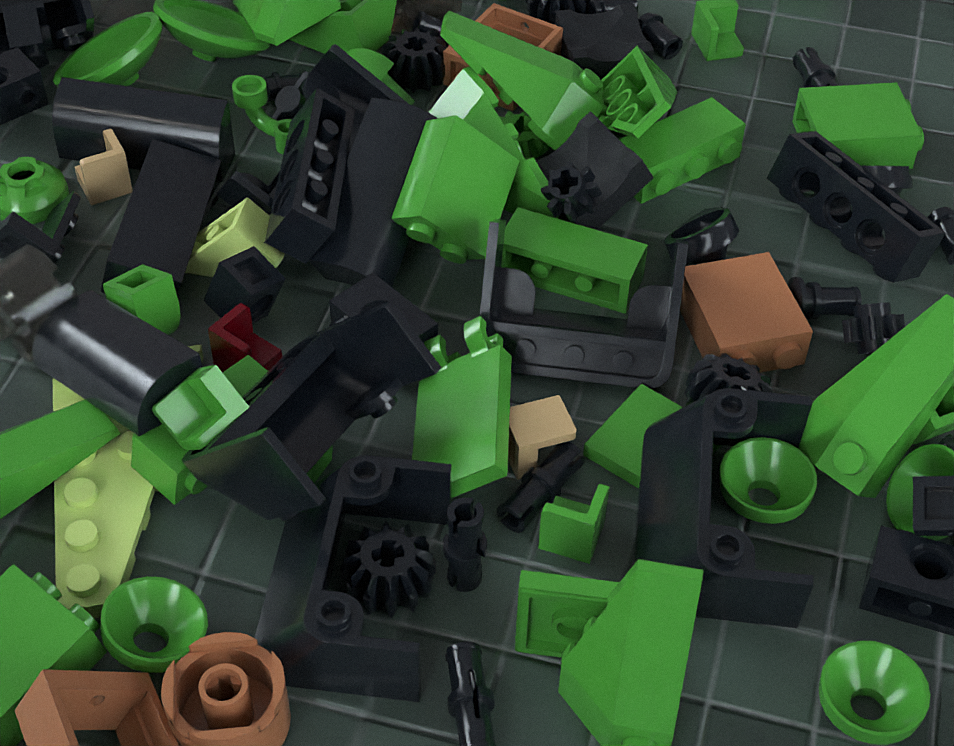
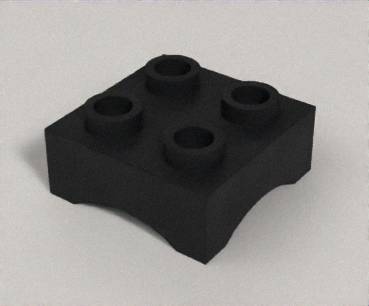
(601, 38)
(615, 166)

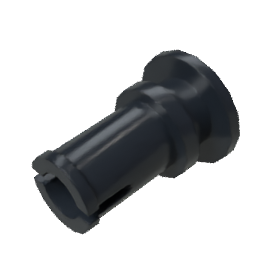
(824, 300)

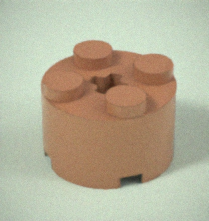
(227, 694)

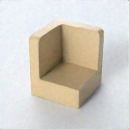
(105, 174)
(536, 427)

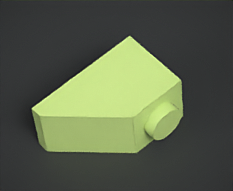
(229, 235)

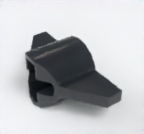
(290, 99)

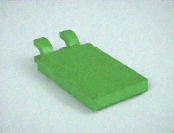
(466, 409)

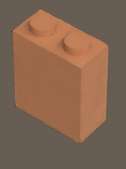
(746, 312)

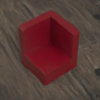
(234, 339)

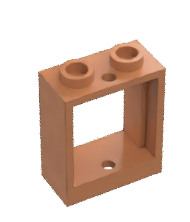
(512, 23)
(67, 702)

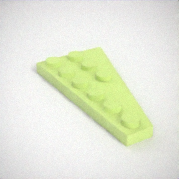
(98, 517)

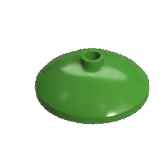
(209, 29)
(115, 53)

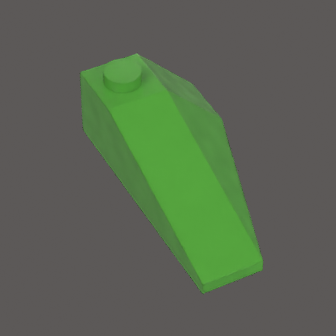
(282, 19)
(355, 25)
(540, 82)
(635, 95)
(475, 104)
(880, 406)
(48, 448)
(634, 657)

